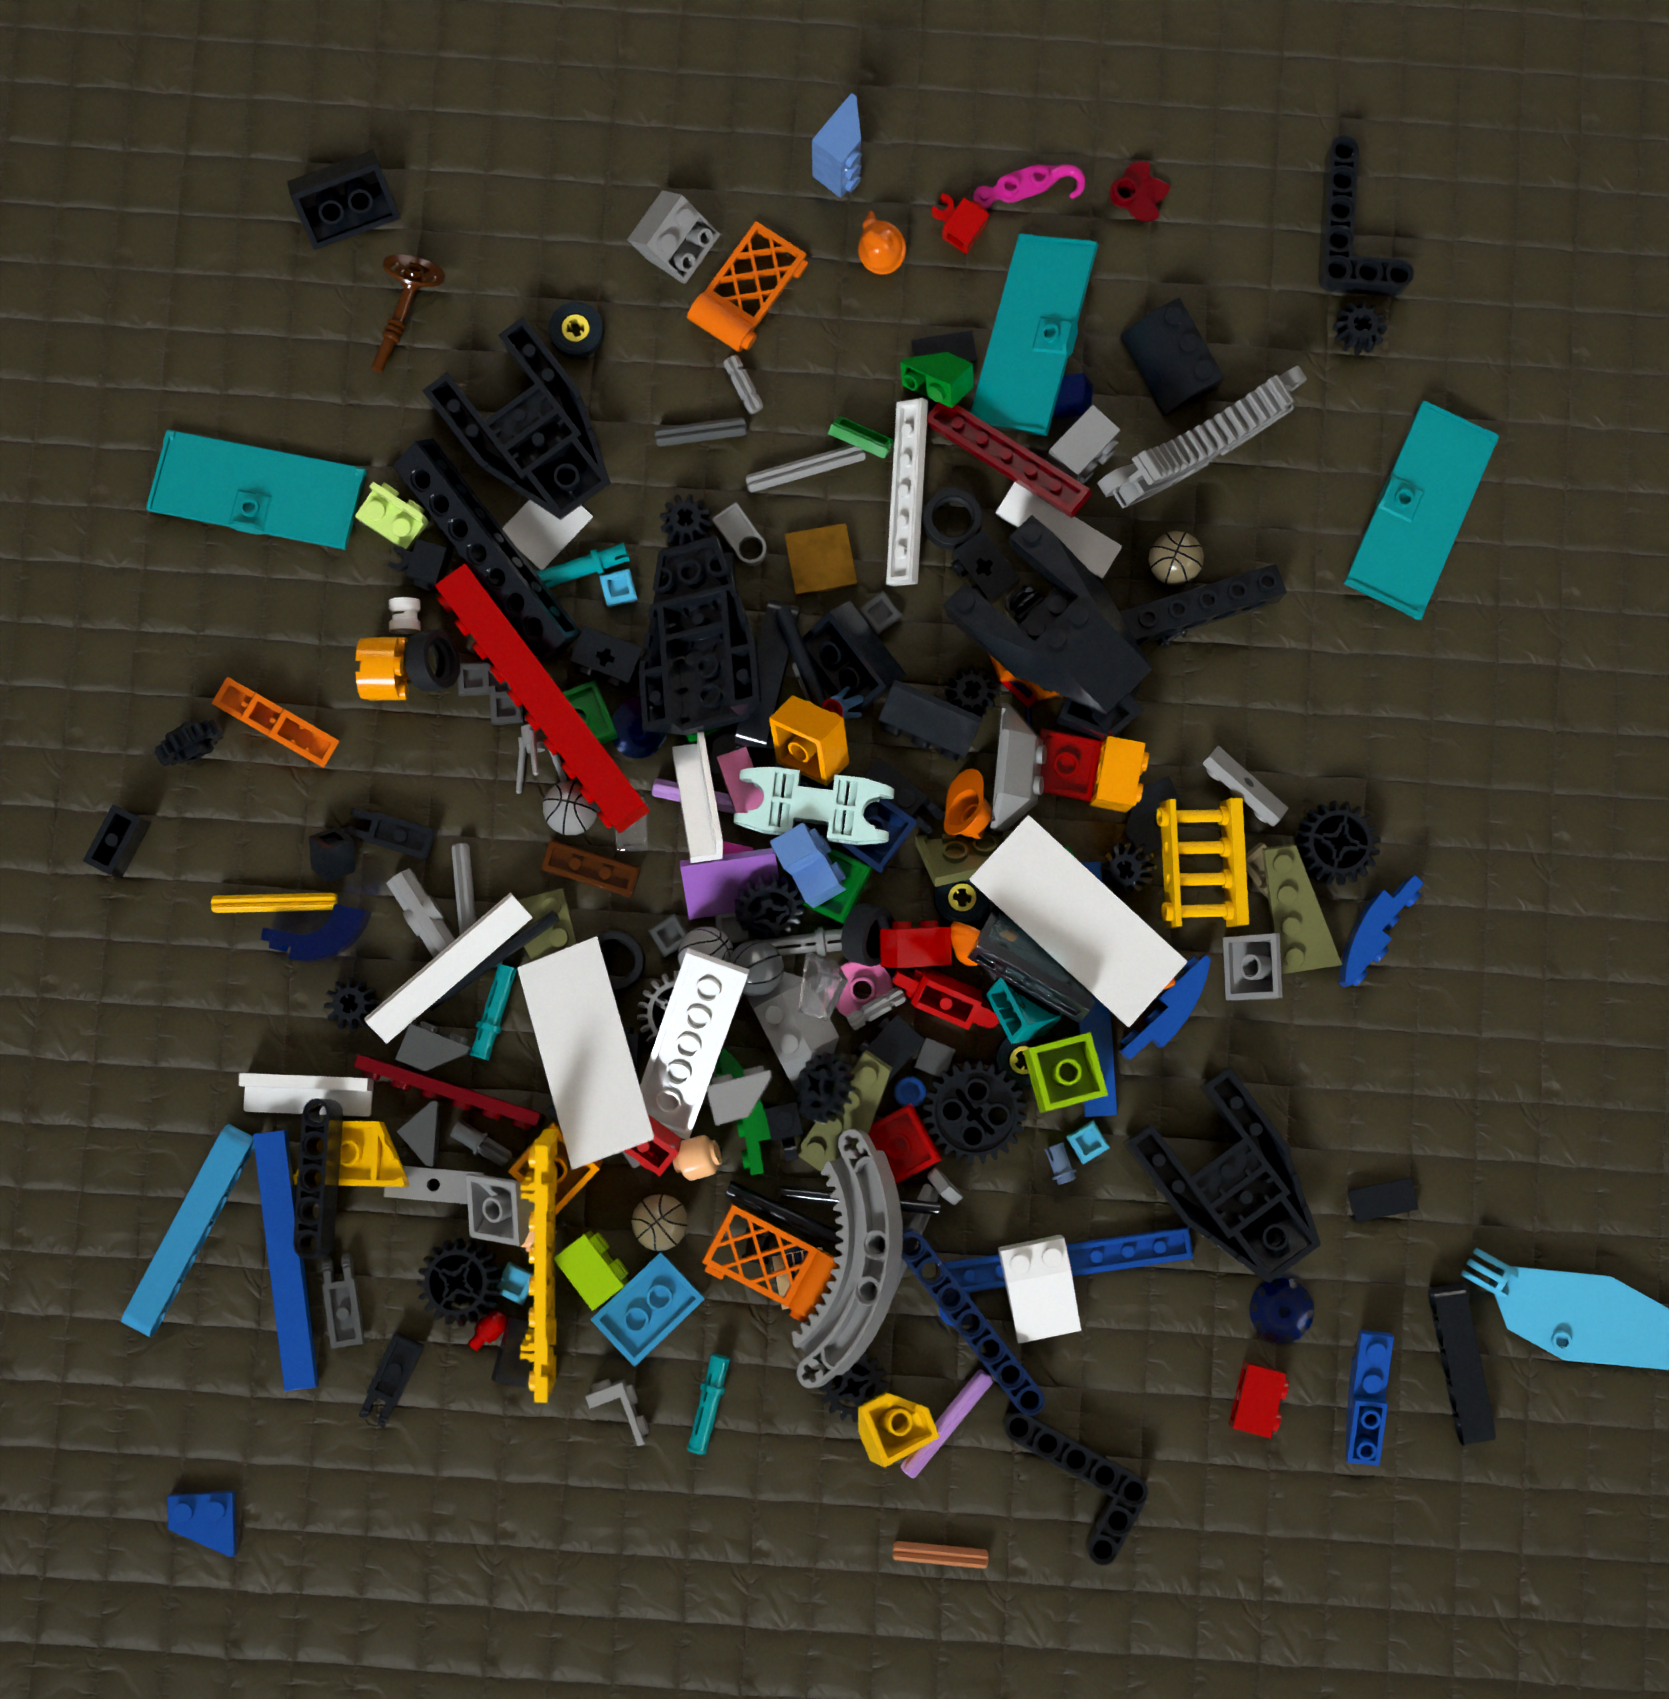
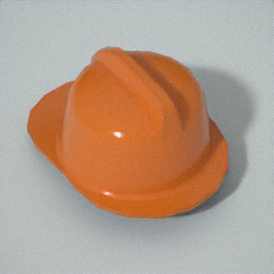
(966, 807)

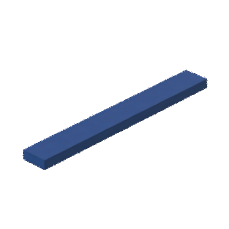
(1099, 1024)
(1084, 1257)
(285, 1266)

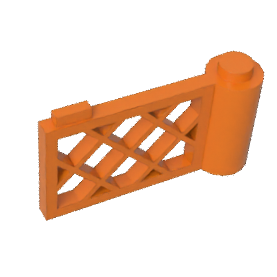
(719, 314)
(806, 1285)

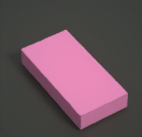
(742, 794)

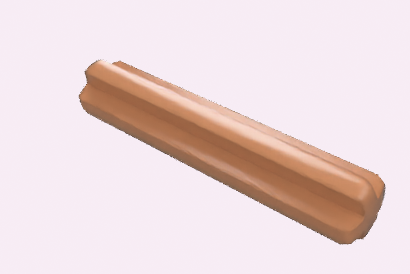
(940, 1554)

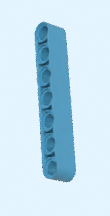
(189, 1230)

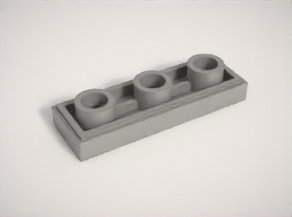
(1244, 785)
(451, 1188)

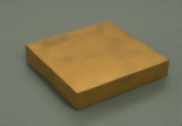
(820, 559)

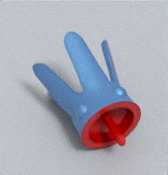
(840, 706)

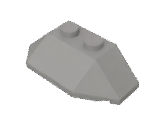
(1017, 770)
(792, 1033)

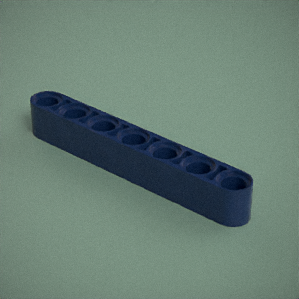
(980, 1332)

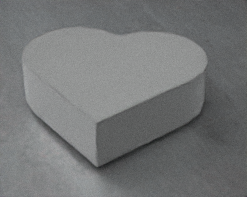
(944, 1186)

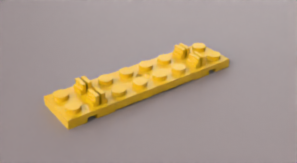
(541, 1189)

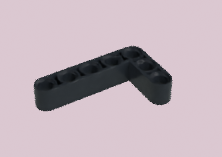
(1343, 230)
(1086, 1471)

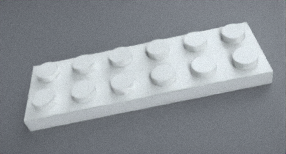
(691, 1040)

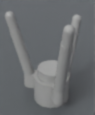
(533, 744)

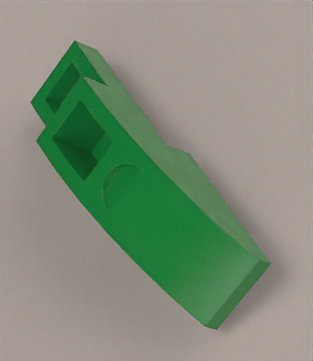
(755, 1126)

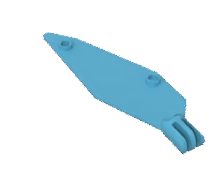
(1578, 1314)

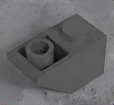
(430, 1050)

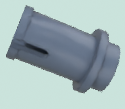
(1060, 1164)

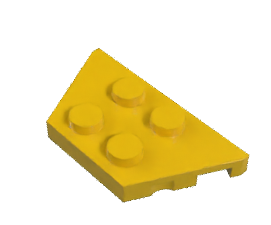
(366, 1157)

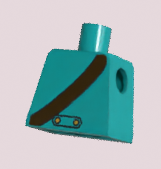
(1021, 1013)

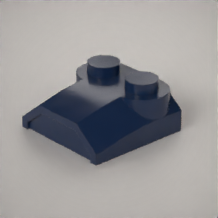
(888, 818)

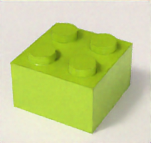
(1065, 1072)
(592, 1269)

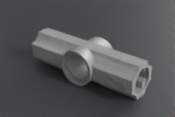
(421, 912)

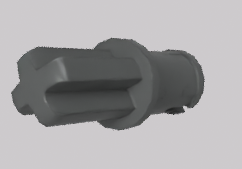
(481, 1143)

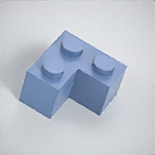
(806, 858)

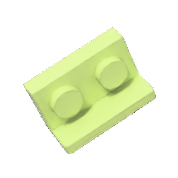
(392, 517)

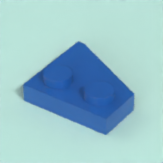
(206, 1519)

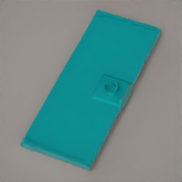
(1034, 333)
(256, 489)
(1421, 510)

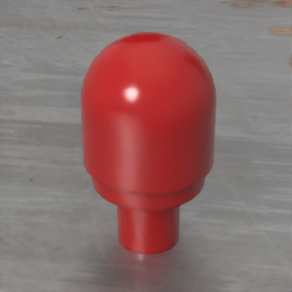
(488, 1329)

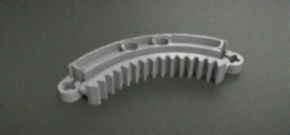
(1189, 453)
(851, 1313)

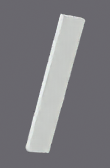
(907, 492)
(448, 968)

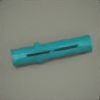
(585, 565)
(493, 1012)
(710, 1396)

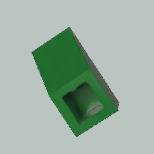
(938, 377)

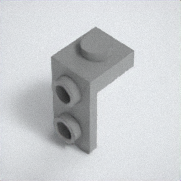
(606, 1391)

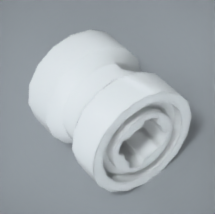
(404, 615)

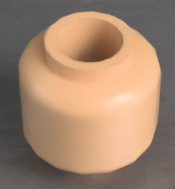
(698, 1158)

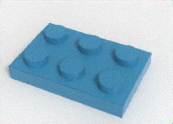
(647, 1309)

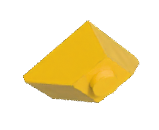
(894, 1428)

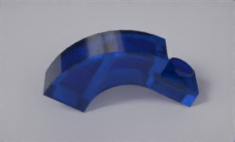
(332, 939)

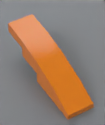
(275, 722)

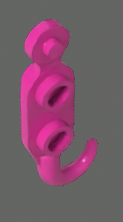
(1028, 183)

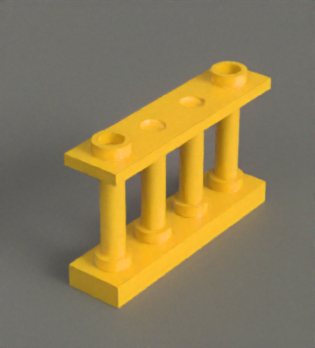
(1230, 847)

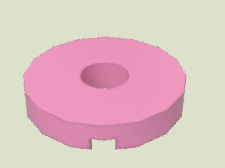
(876, 977)

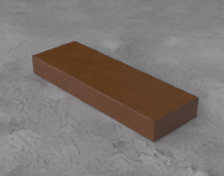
(590, 868)

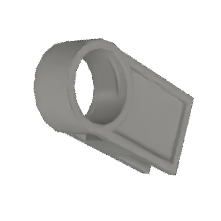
(736, 529)

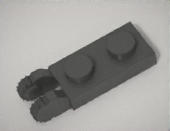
(342, 1304)

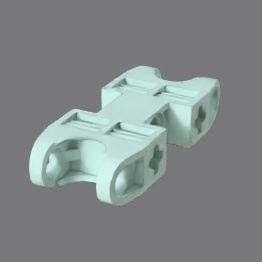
(814, 805)

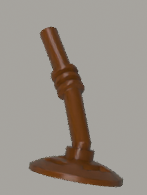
(411, 280)

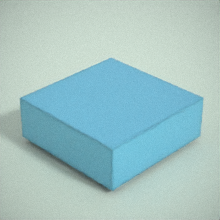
(618, 588)
(1087, 1142)
(516, 1283)

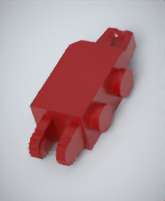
(946, 997)

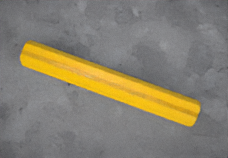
(273, 902)

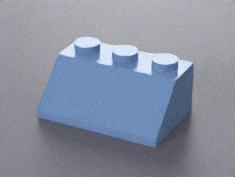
(838, 150)

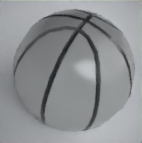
(567, 809)
(707, 941)

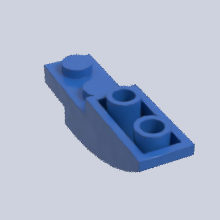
(1367, 937)
(1177, 1004)
(1367, 1397)

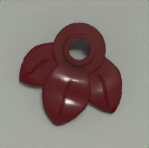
(1143, 192)

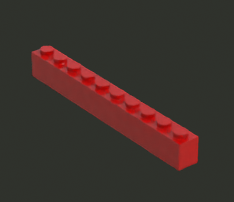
(542, 698)

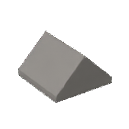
(1252, 967)
(497, 1209)

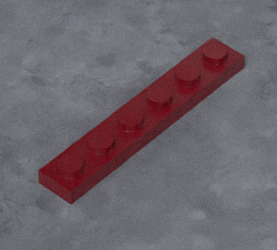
(1009, 458)
(461, 1096)

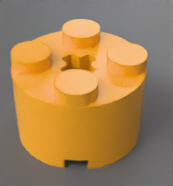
(382, 668)

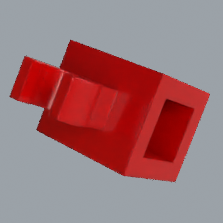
(962, 224)

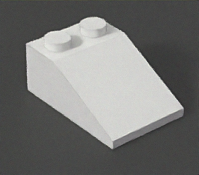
(1040, 1288)

